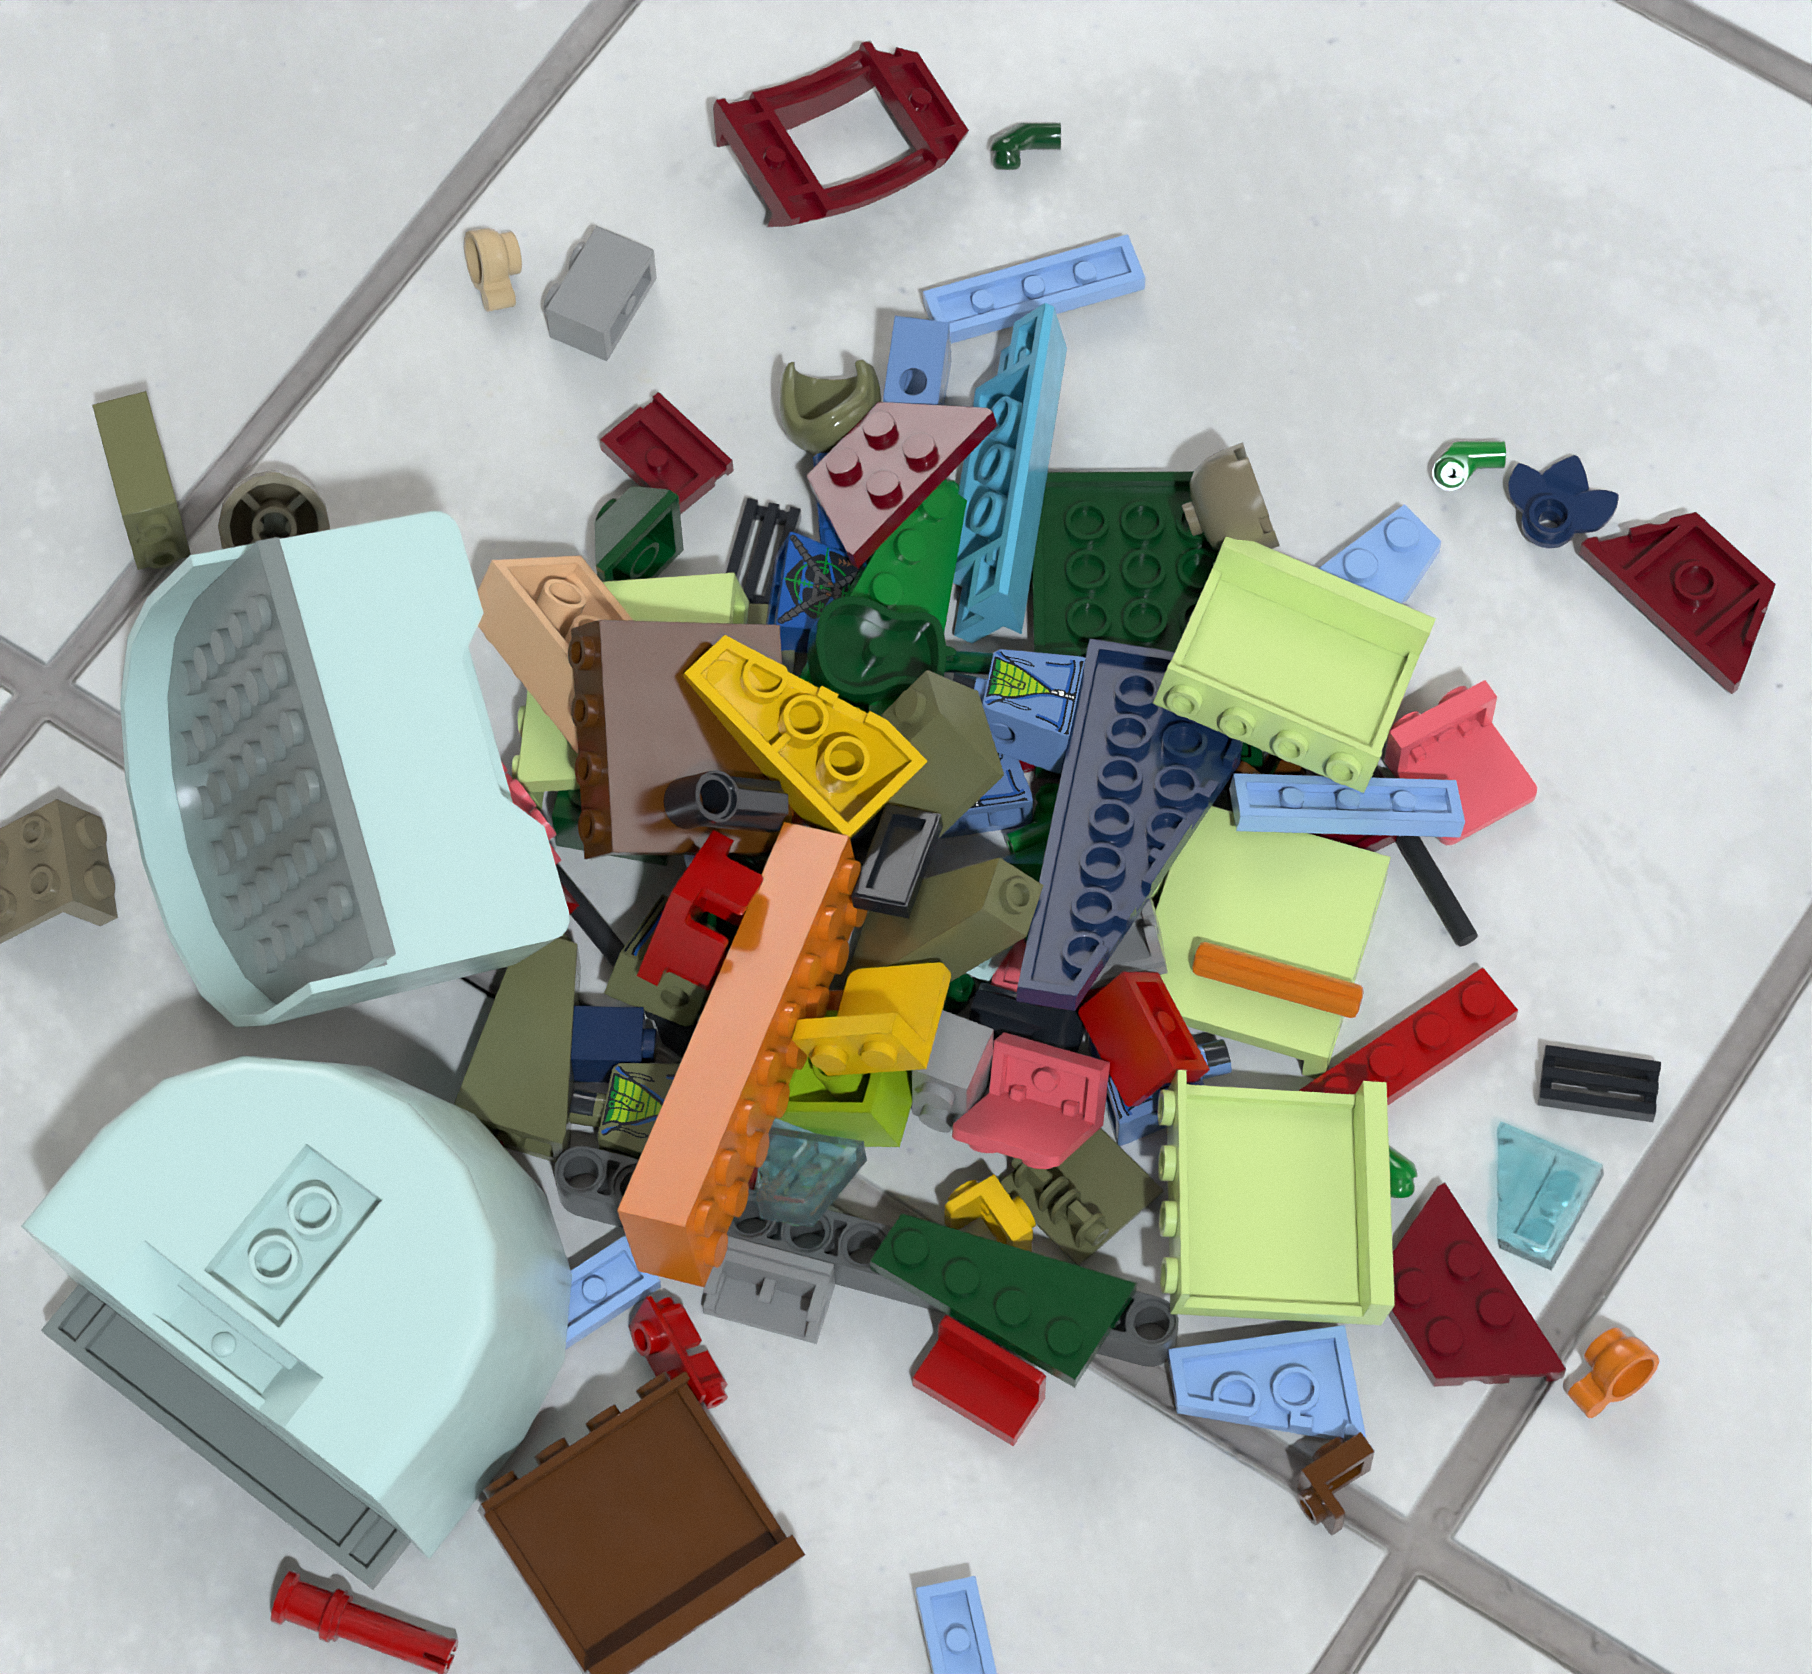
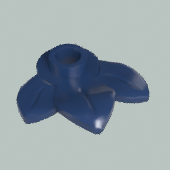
(1560, 497)

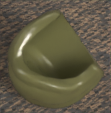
(825, 410)

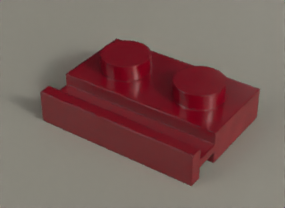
(666, 452)

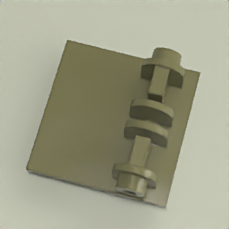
(1085, 1196)

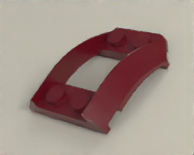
(789, 187)

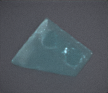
(805, 1174)
(1540, 1194)

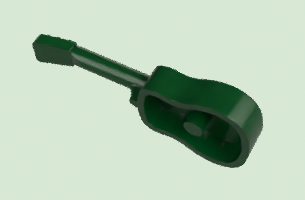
(879, 653)

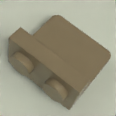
(53, 866)

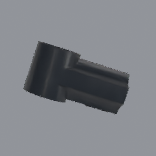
(726, 802)
(1044, 1024)

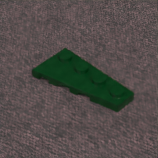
(1013, 1296)

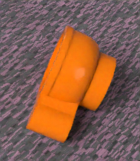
(1618, 1371)

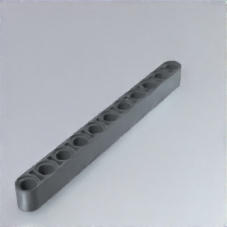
(840, 1238)

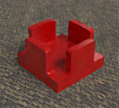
(680, 941)

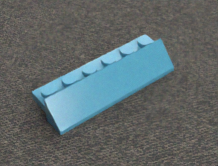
(1008, 478)

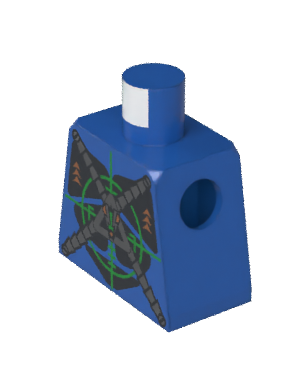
(803, 584)

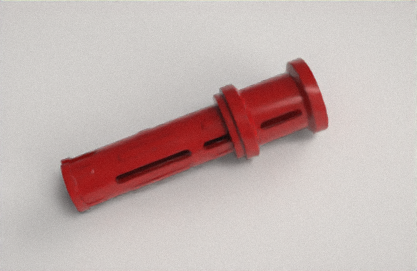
(337, 1616)

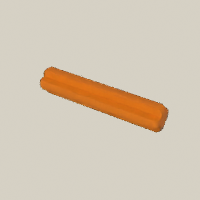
(1278, 979)

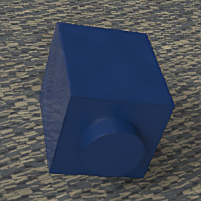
(607, 1038)

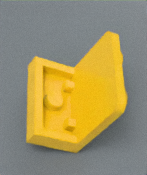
(881, 1023)

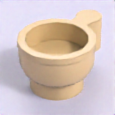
(490, 262)

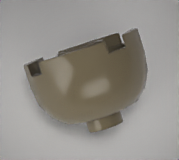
(1228, 501)
(270, 507)

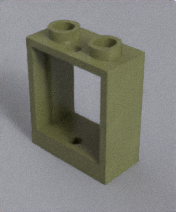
(141, 481)

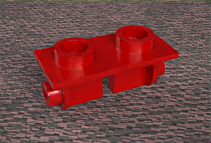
(663, 1335)

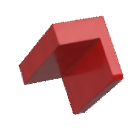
(1141, 1035)
(981, 1381)

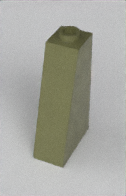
(954, 921)
(522, 1063)

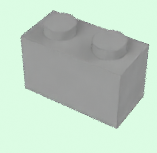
(600, 292)
(954, 1074)

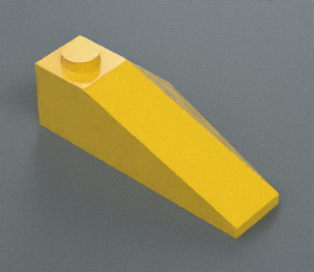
(822, 750)

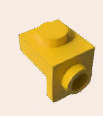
(1005, 1217)

